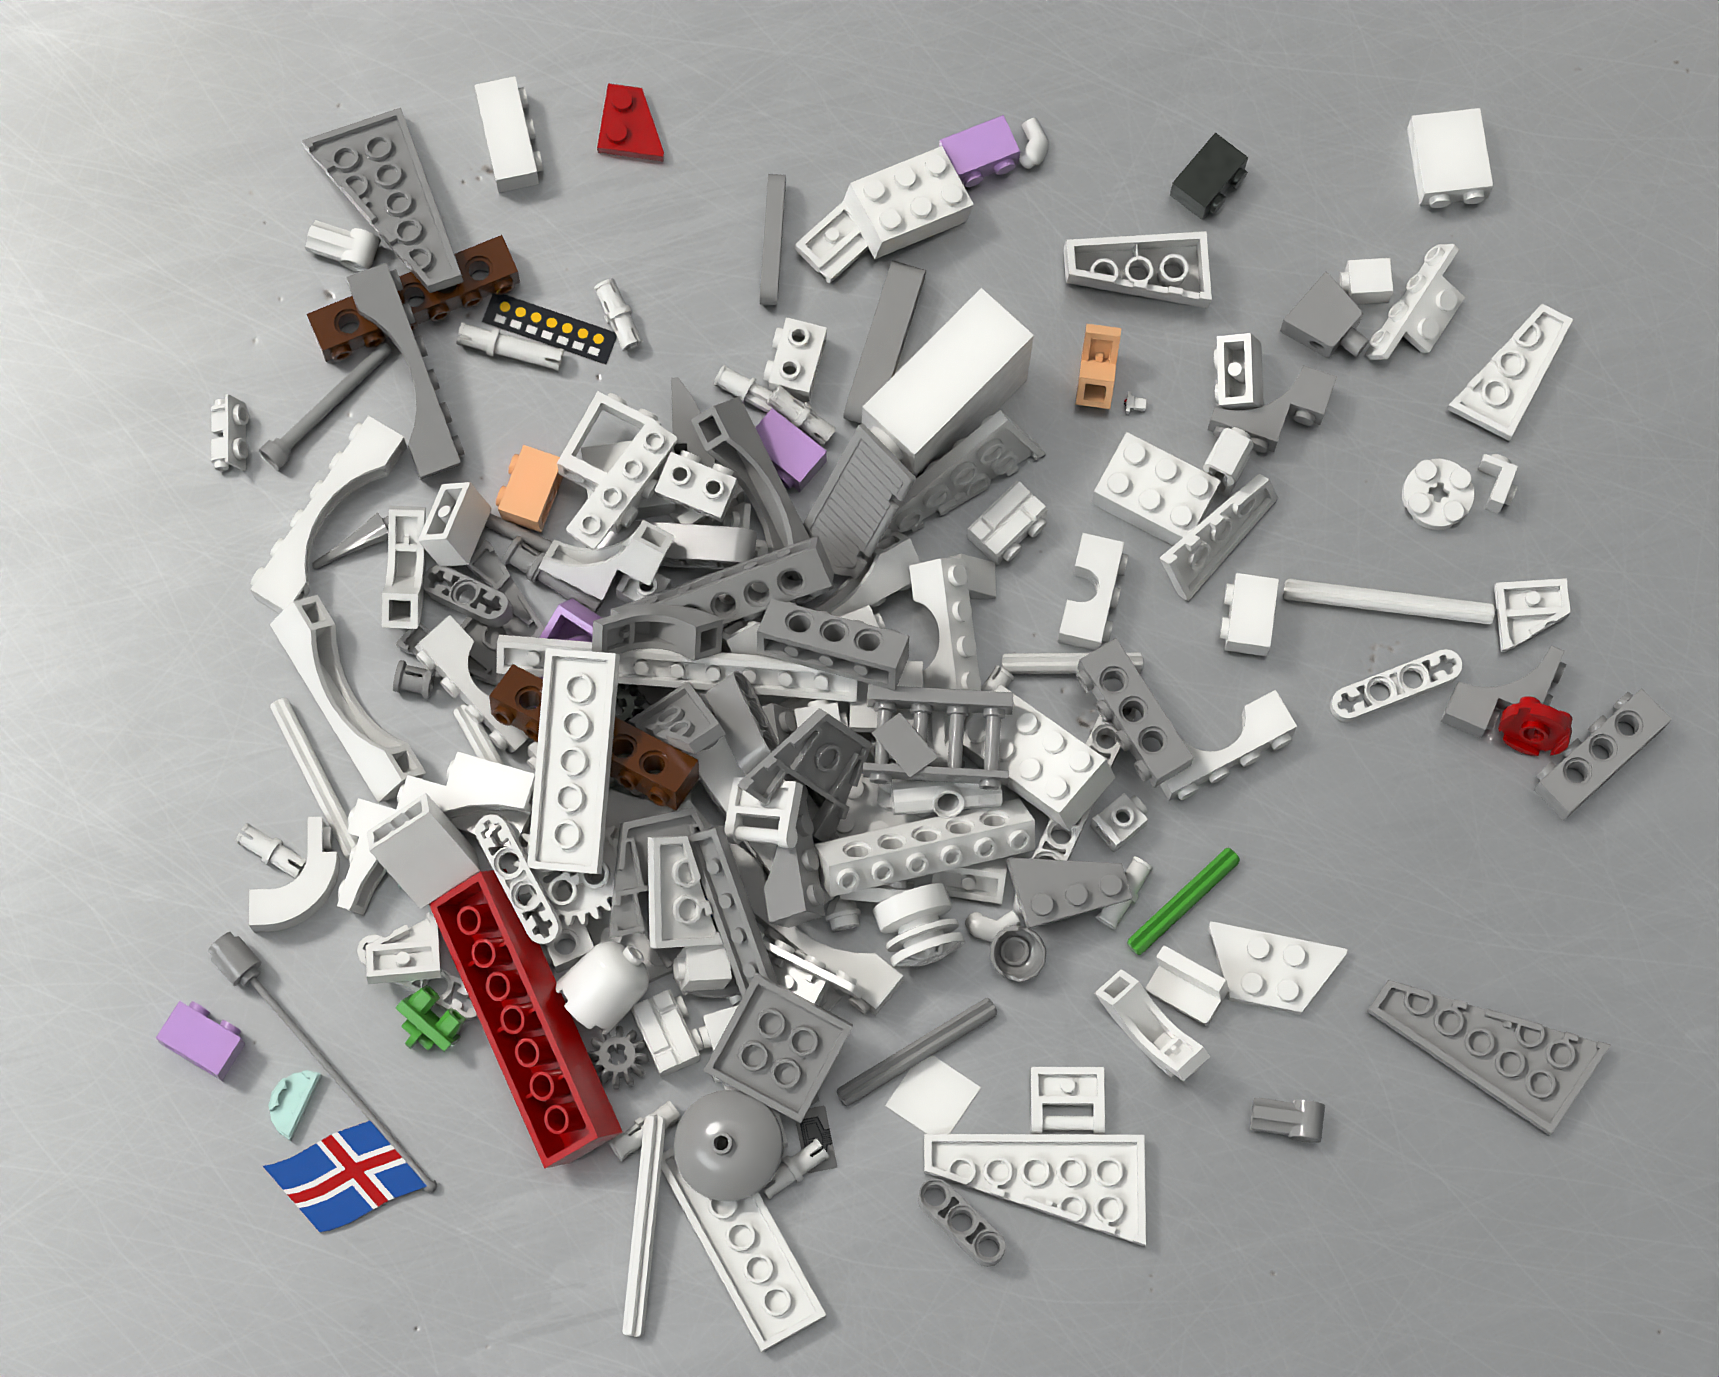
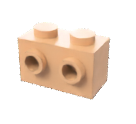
(530, 488)

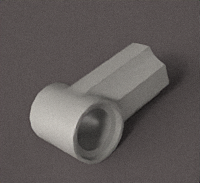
(1299, 1120)

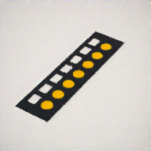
(550, 327)

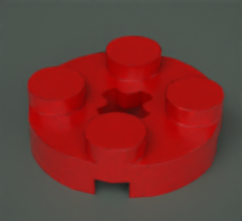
(1535, 727)

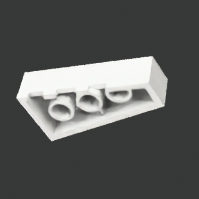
(1148, 266)

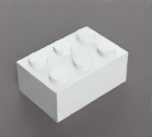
(908, 202)
(1154, 490)

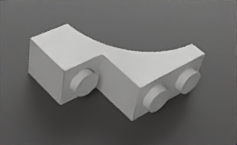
(1304, 400)
(1473, 706)

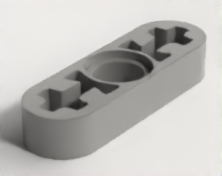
(474, 608)

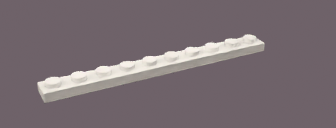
(673, 670)

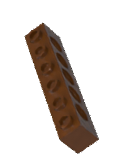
(488, 256)
(647, 753)

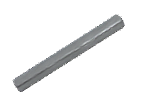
(916, 1052)

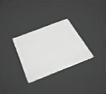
(933, 1096)

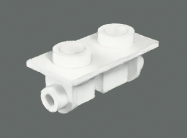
(230, 418)

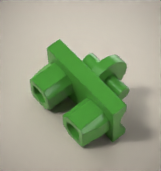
(425, 1025)

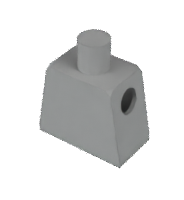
(1326, 320)

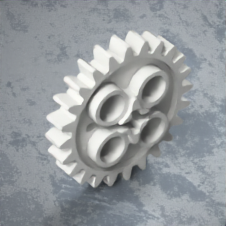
(586, 896)

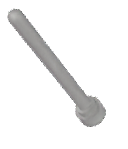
(277, 451)

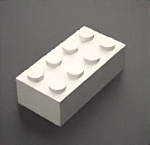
(1043, 762)

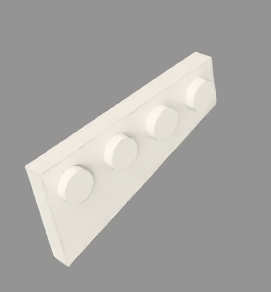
(1509, 381)
(1210, 542)

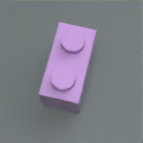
(982, 151)
(790, 450)
(201, 1039)

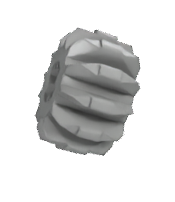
(631, 1055)

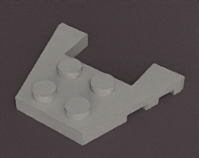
(483, 653)
(821, 756)
(632, 864)

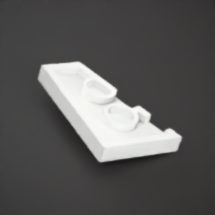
(676, 900)

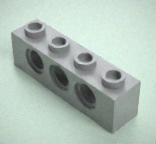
(833, 644)
(1113, 662)
(1647, 722)

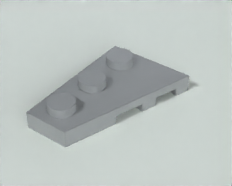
(681, 721)
(1065, 888)

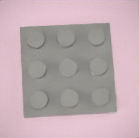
(778, 1047)

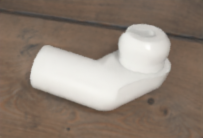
(1037, 145)
(987, 928)

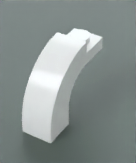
(405, 570)
(303, 897)
(1149, 1027)

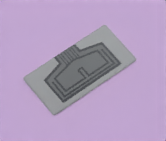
(816, 1126)

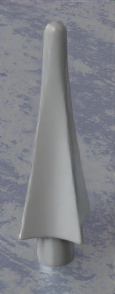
(369, 534)

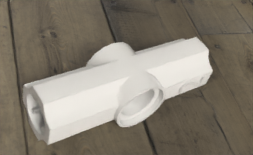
(928, 797)

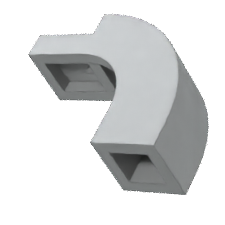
(659, 627)

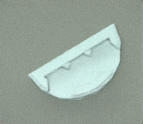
(290, 1101)

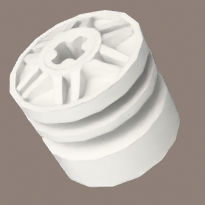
(916, 919)

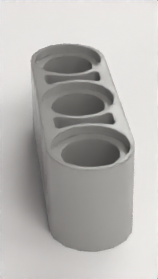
(742, 720)
(953, 1205)

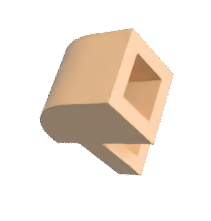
(1098, 366)

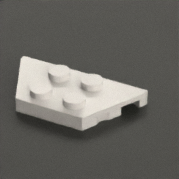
(1272, 968)

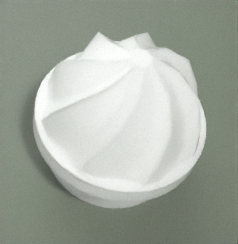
(843, 914)

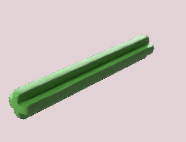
(1183, 901)

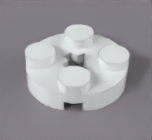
(1421, 504)

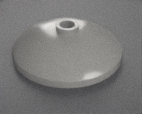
(751, 1152)

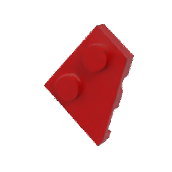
(628, 125)

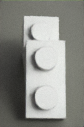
(596, 569)

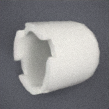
(604, 985)

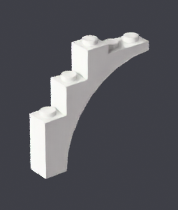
(471, 788)

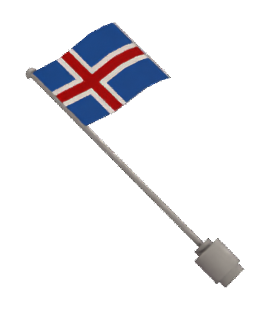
(348, 1169)

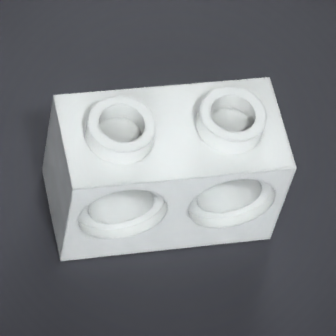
(577, 933)

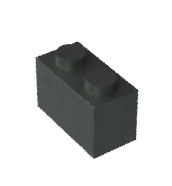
(1209, 176)

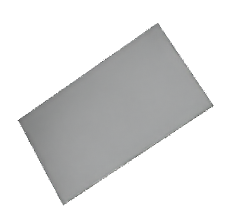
(904, 745)

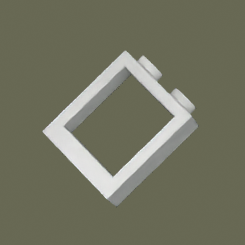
(580, 471)

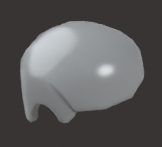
(1018, 953)

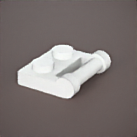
(782, 805)
(1067, 1087)

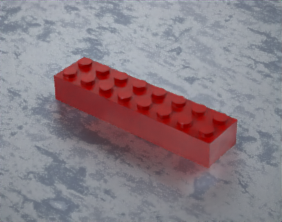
(525, 1021)

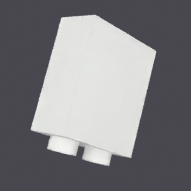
(951, 384)

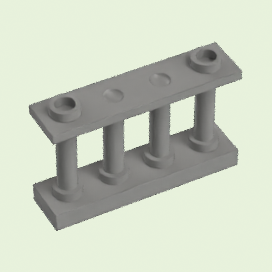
(958, 705)

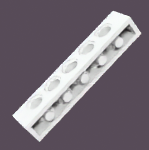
(925, 847)

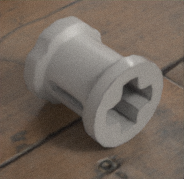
(413, 679)

